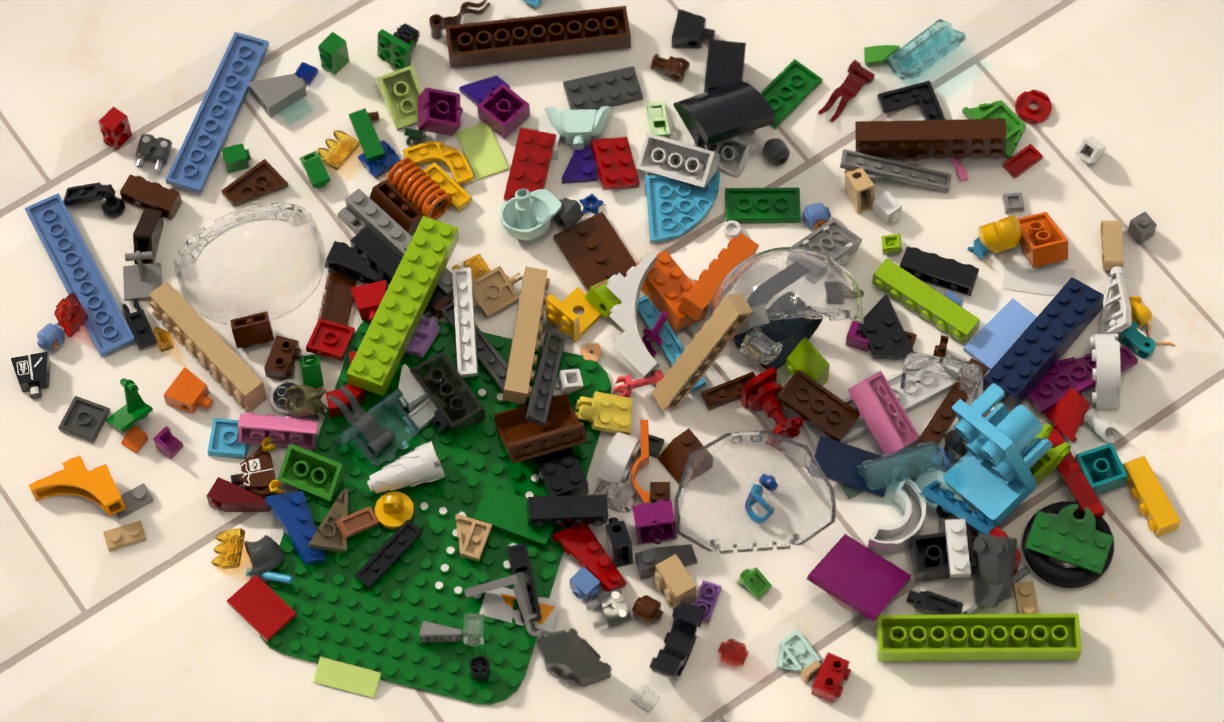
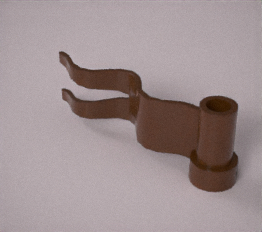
(438, 23)

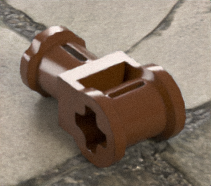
(671, 67)

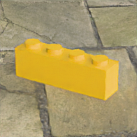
(1150, 497)

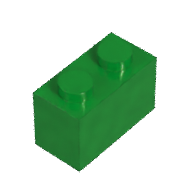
(333, 53)

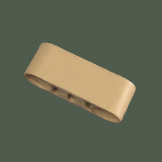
(1111, 244)

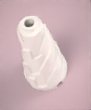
(410, 470)

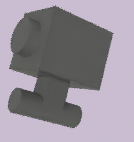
(569, 214)

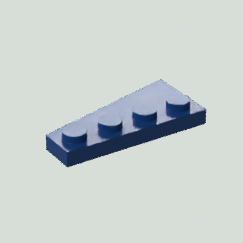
(297, 521)

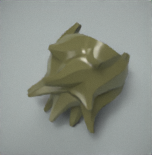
(305, 401)

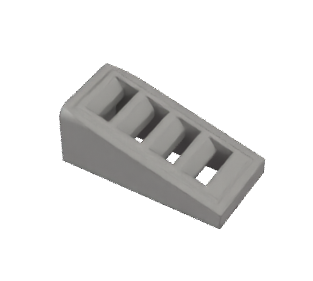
(438, 633)

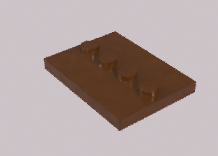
(594, 250)

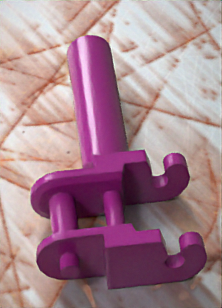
(653, 335)

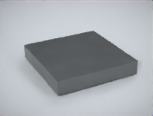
(84, 419)

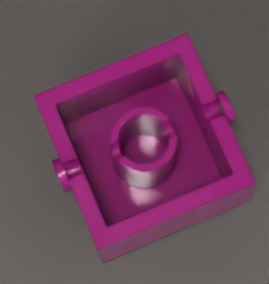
(503, 110)
(439, 111)
(654, 522)

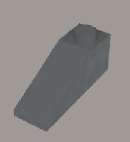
(649, 558)

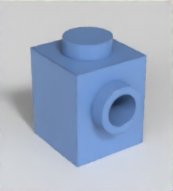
(584, 585)

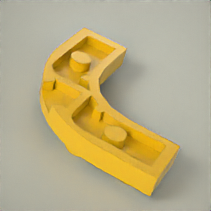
(444, 154)

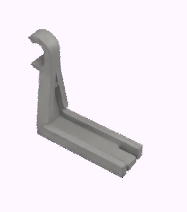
(520, 592)

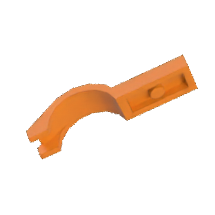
(644, 496)

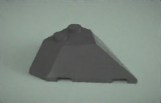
(572, 658)

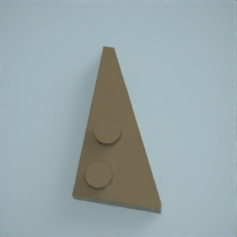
(328, 535)

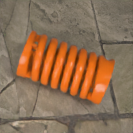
(419, 188)

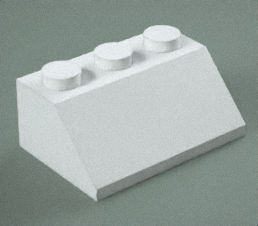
(734, 153)

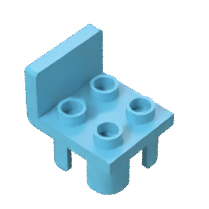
(993, 471)

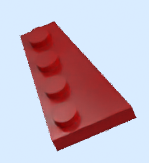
(591, 555)

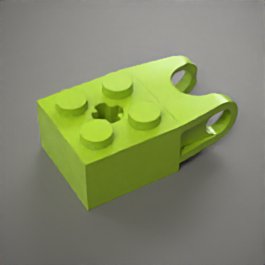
(1050, 459)

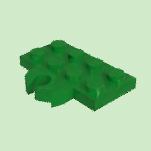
(1070, 539)

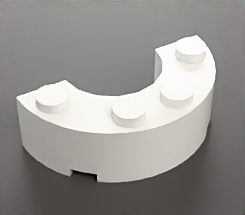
(1107, 371)
(897, 536)

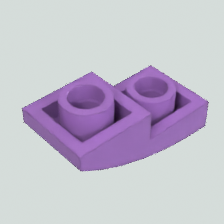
(708, 598)

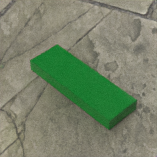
(366, 134)

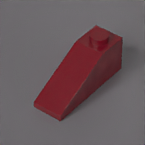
(233, 498)

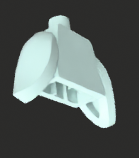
(578, 126)

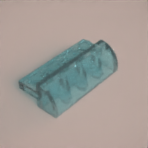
(925, 49)
(901, 465)

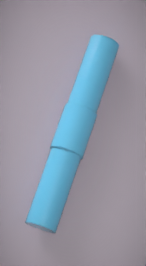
(271, 576)

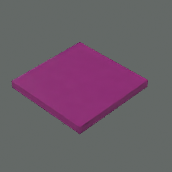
(859, 577)

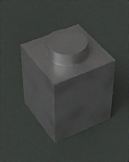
(1142, 227)

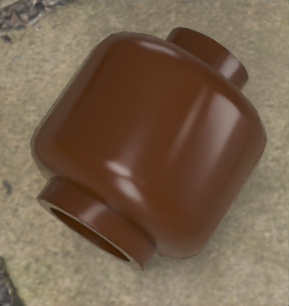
(647, 609)

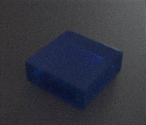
(306, 72)

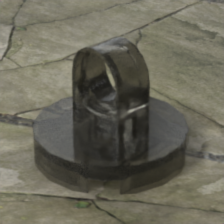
(954, 446)

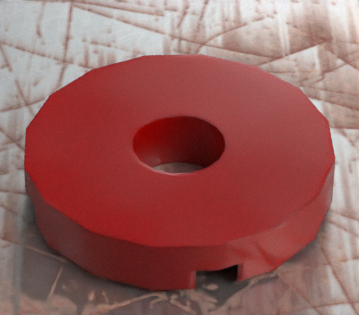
(1029, 115)

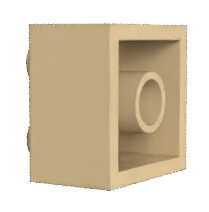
(674, 582)

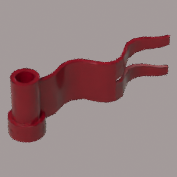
(849, 89)

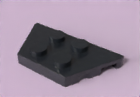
(885, 332)

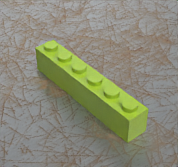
(925, 301)

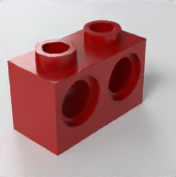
(115, 128)

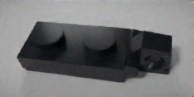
(88, 193)
(934, 603)

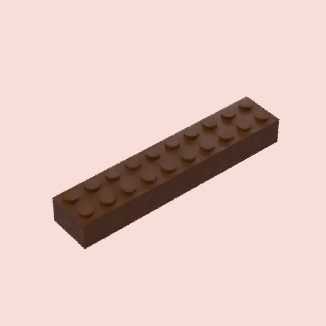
(538, 36)

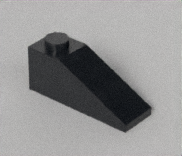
(350, 264)

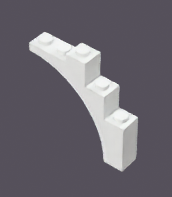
(625, 315)

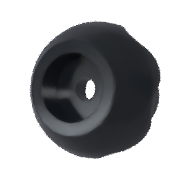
(117, 210)

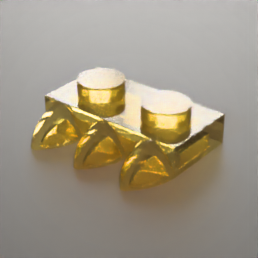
(338, 150)
(230, 549)

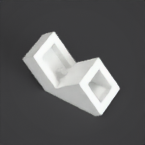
(567, 382)

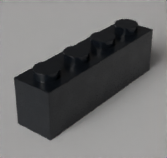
(940, 270)
(567, 510)

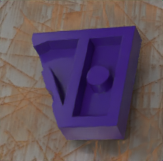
(477, 91)
(581, 167)

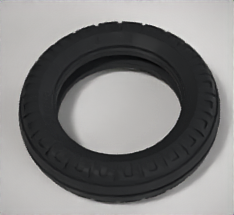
(1056, 574)

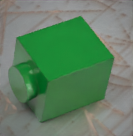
(236, 157)

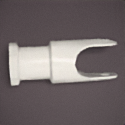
(1100, 425)

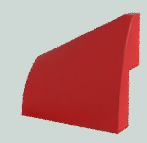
(1069, 413)

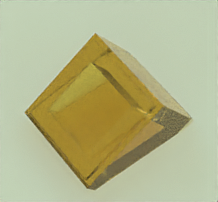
(163, 339)

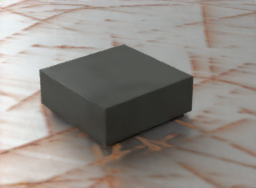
(655, 446)

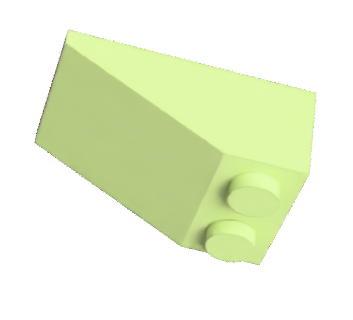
(400, 95)

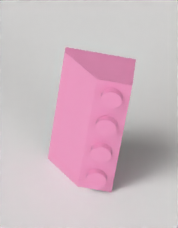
(883, 413)
(283, 431)

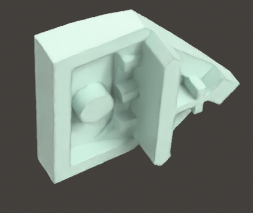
(796, 653)

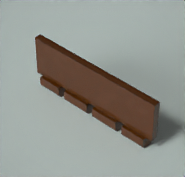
(337, 298)

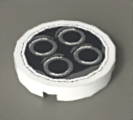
(279, 395)

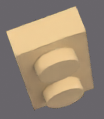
(124, 536)
(1025, 598)

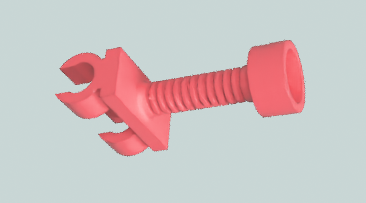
(628, 385)

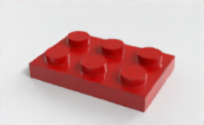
(615, 163)

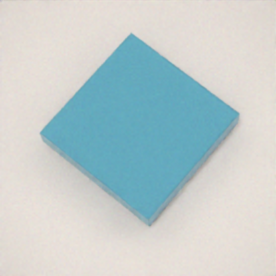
(224, 440)

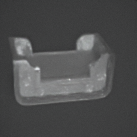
(965, 372)

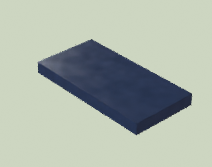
(840, 462)

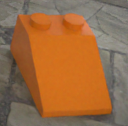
(1042, 240)

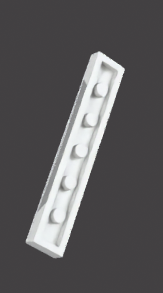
(465, 322)

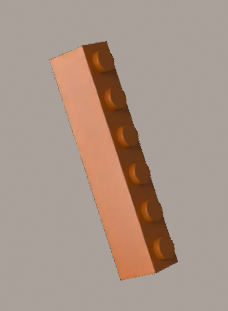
(701, 292)

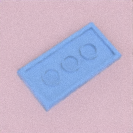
(999, 334)

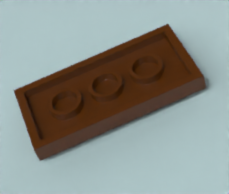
(818, 406)

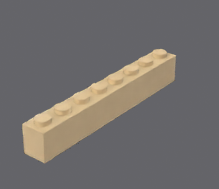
(525, 335)
(702, 351)

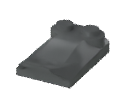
(994, 569)

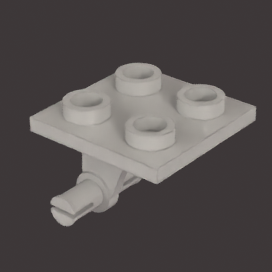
(140, 278)

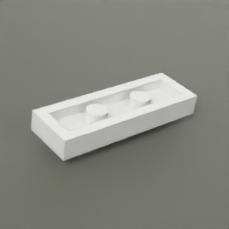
(957, 548)

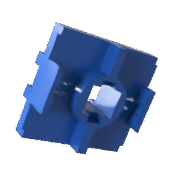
(379, 167)

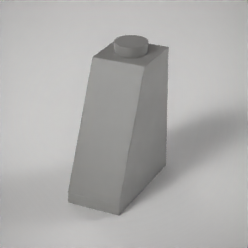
(277, 92)

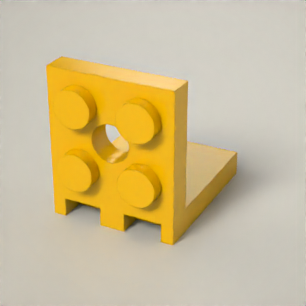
(563, 314)

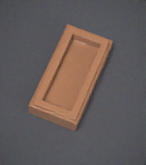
(357, 522)

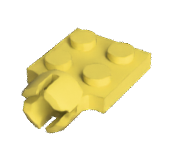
(606, 412)

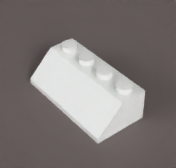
(678, 160)

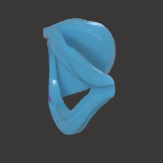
(756, 495)

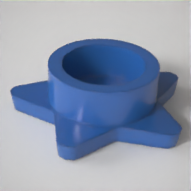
(591, 199)

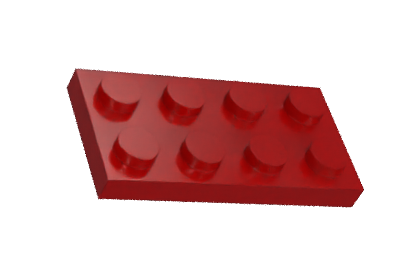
(530, 161)

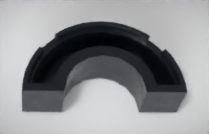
(679, 642)

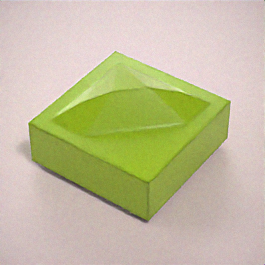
(891, 244)

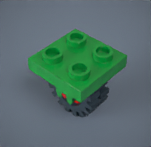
(397, 48)

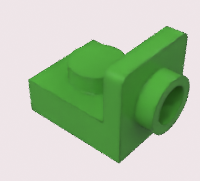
(754, 582)

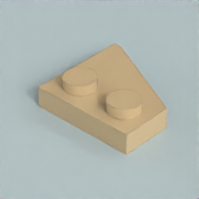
(472, 536)

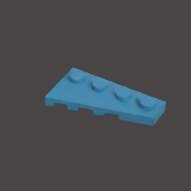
(961, 509)

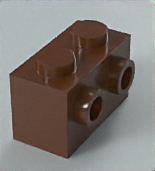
(252, 329)
(282, 358)

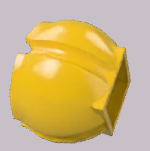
(1001, 234)

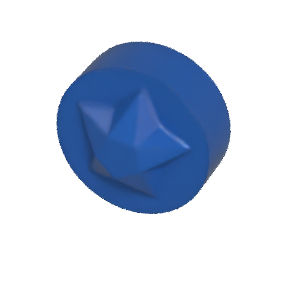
(768, 482)

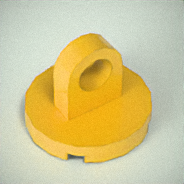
(394, 510)

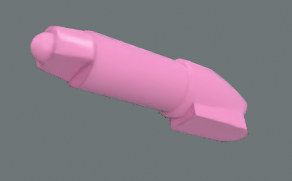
(960, 170)

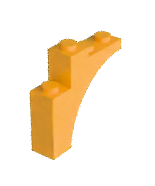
(76, 480)

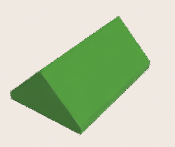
(311, 472)

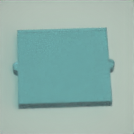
(296, 111)

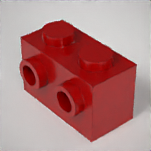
(830, 678)

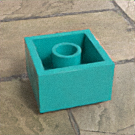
(1102, 468)

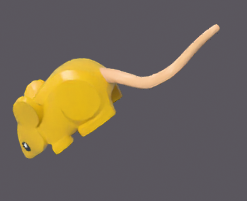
(1142, 316)

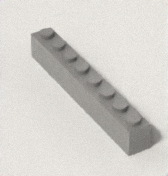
(389, 232)

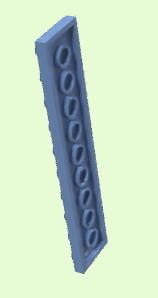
(217, 112)
(80, 274)

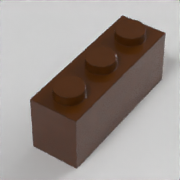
(151, 195)
(396, 206)

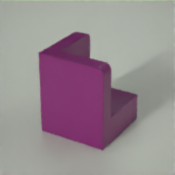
(855, 338)
(167, 443)

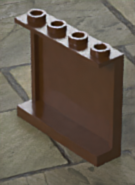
(528, 440)

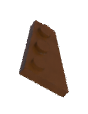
(254, 183)

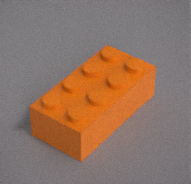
(664, 288)

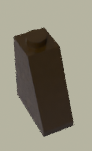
(148, 233)

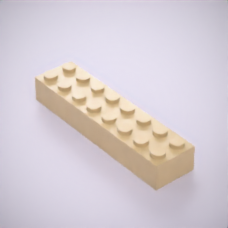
(207, 347)

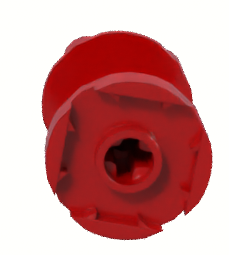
(766, 401)

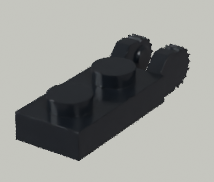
(139, 326)

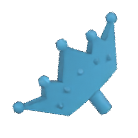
(979, 248)

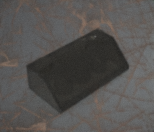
(449, 392)

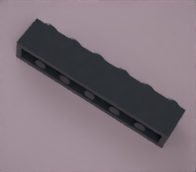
(384, 261)

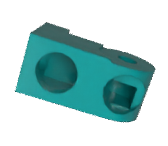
(1137, 342)

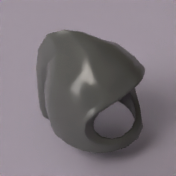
(263, 555)

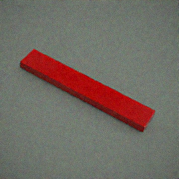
(1076, 480)

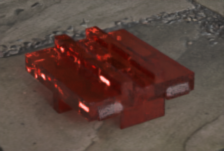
(70, 315)

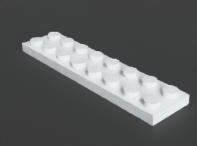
(908, 399)

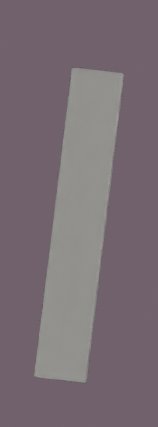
(896, 171)

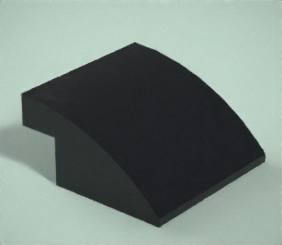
(724, 113)

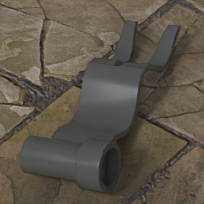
(365, 423)

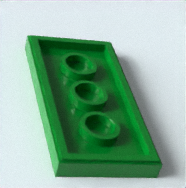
(790, 90)
(762, 205)
(509, 514)

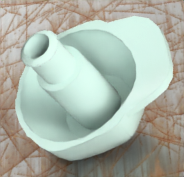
(529, 213)

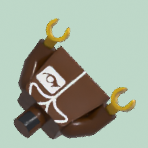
(259, 472)

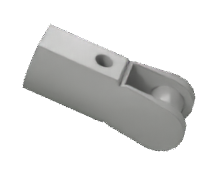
(351, 220)

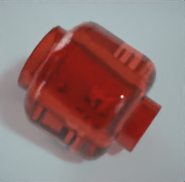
(733, 652)

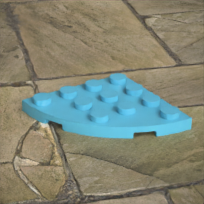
(677, 205)

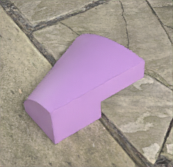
(423, 337)

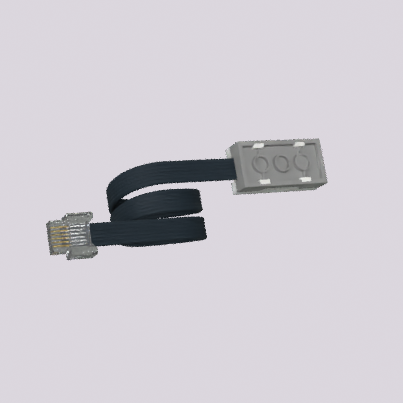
(774, 342)

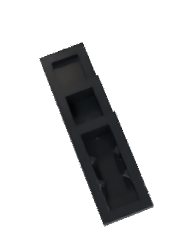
(519, 563)

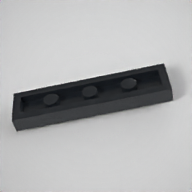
(388, 554)

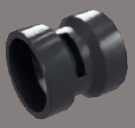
(479, 664)

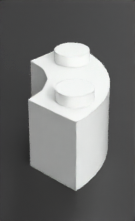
(618, 458)

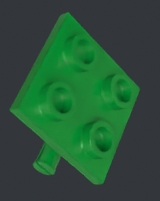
(133, 411)

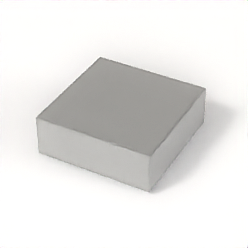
(1013, 202)

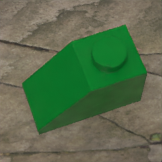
(311, 370)

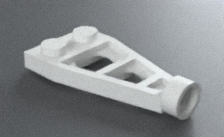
(1122, 319)

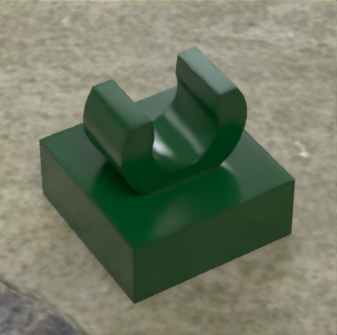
(414, 134)

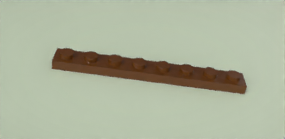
(944, 415)

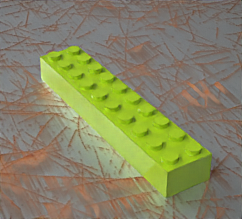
(403, 306)
(978, 637)

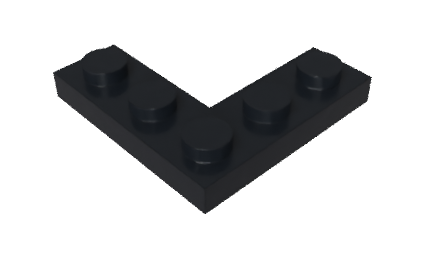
(910, 95)

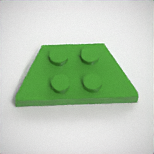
(999, 110)

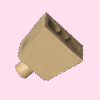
(856, 182)

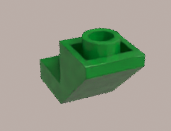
(315, 169)

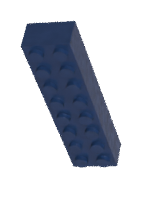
(1044, 341)

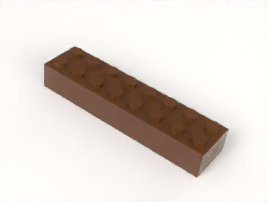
(932, 138)

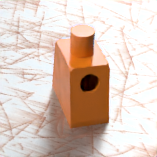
(188, 393)

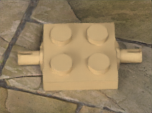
(494, 291)

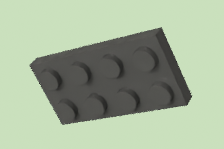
(603, 89)

